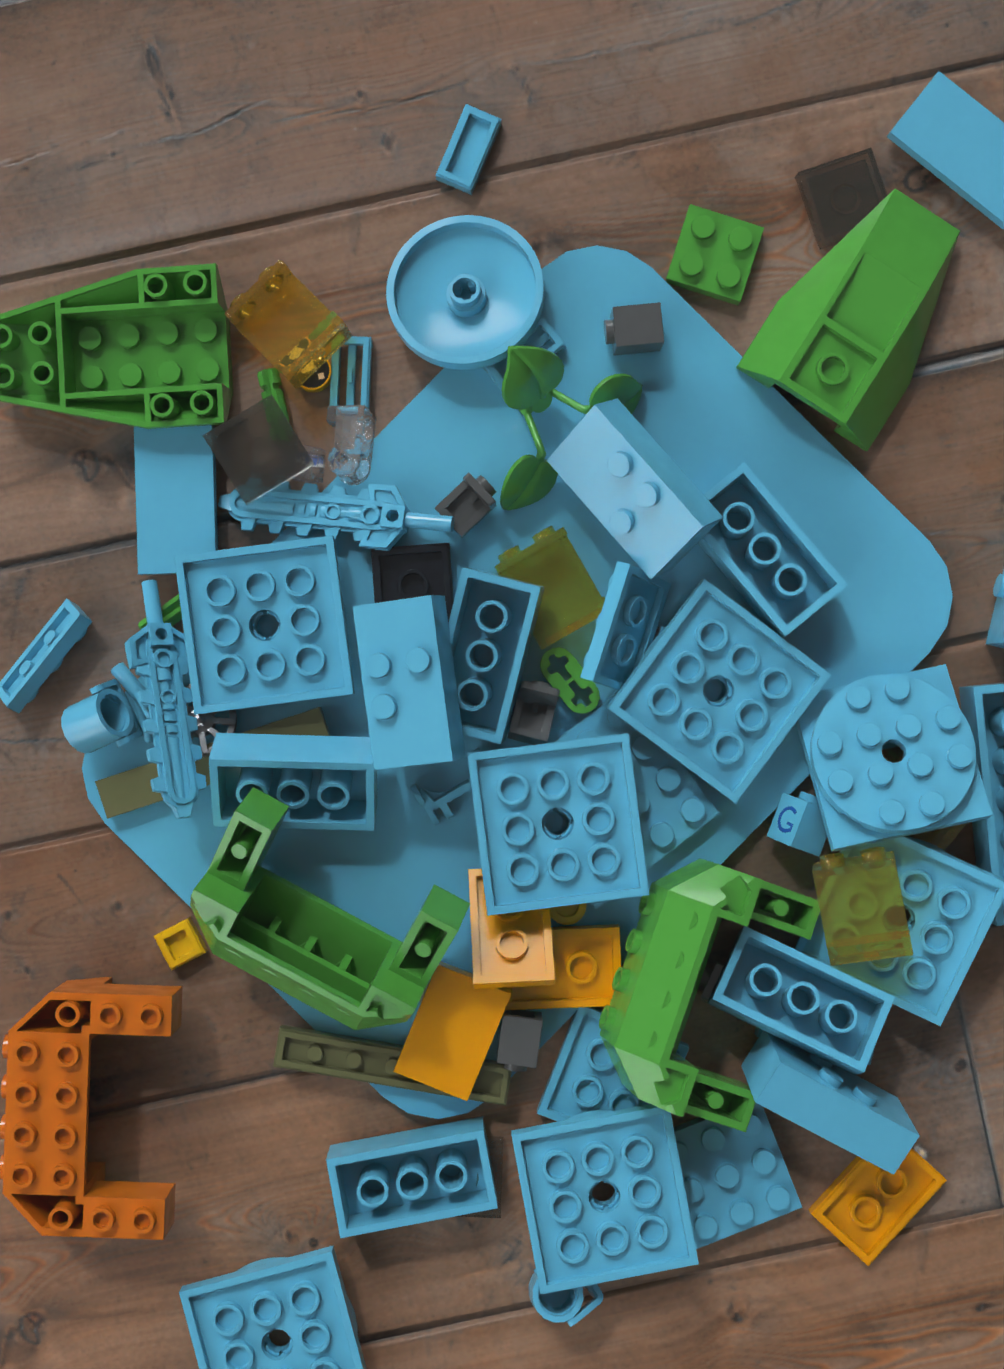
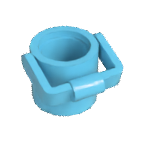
(100, 719)
(564, 1304)

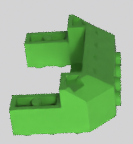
(309, 943)
(663, 976)

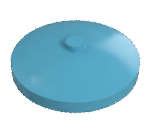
(465, 292)

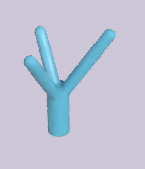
(133, 686)

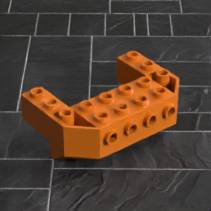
(49, 1112)

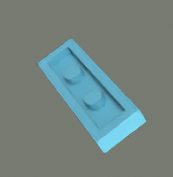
(43, 655)

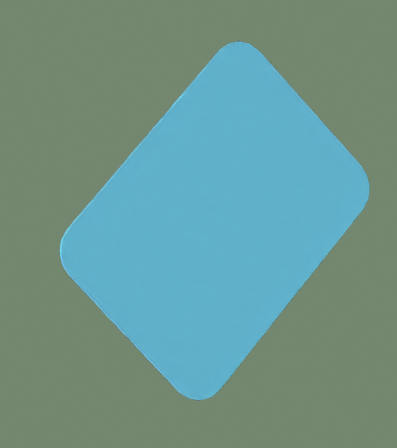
(708, 424)

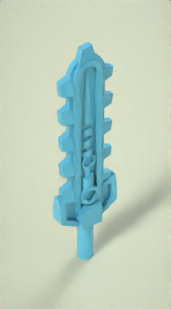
(374, 517)
(161, 658)

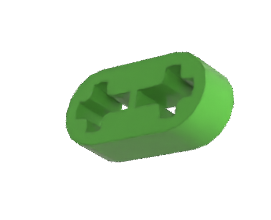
(574, 670)

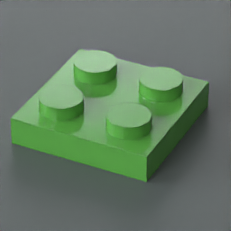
(714, 254)

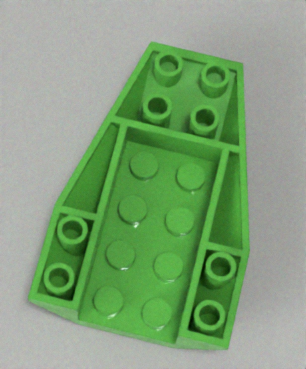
(858, 319)
(125, 350)

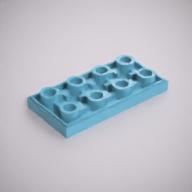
(957, 144)
(174, 496)

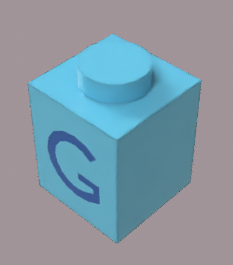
(799, 823)

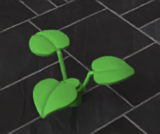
(529, 387)

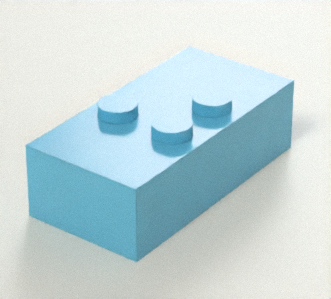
(634, 488)
(767, 553)
(490, 645)
(409, 682)
(320, 778)
(801, 1000)
(829, 1102)
(411, 1177)

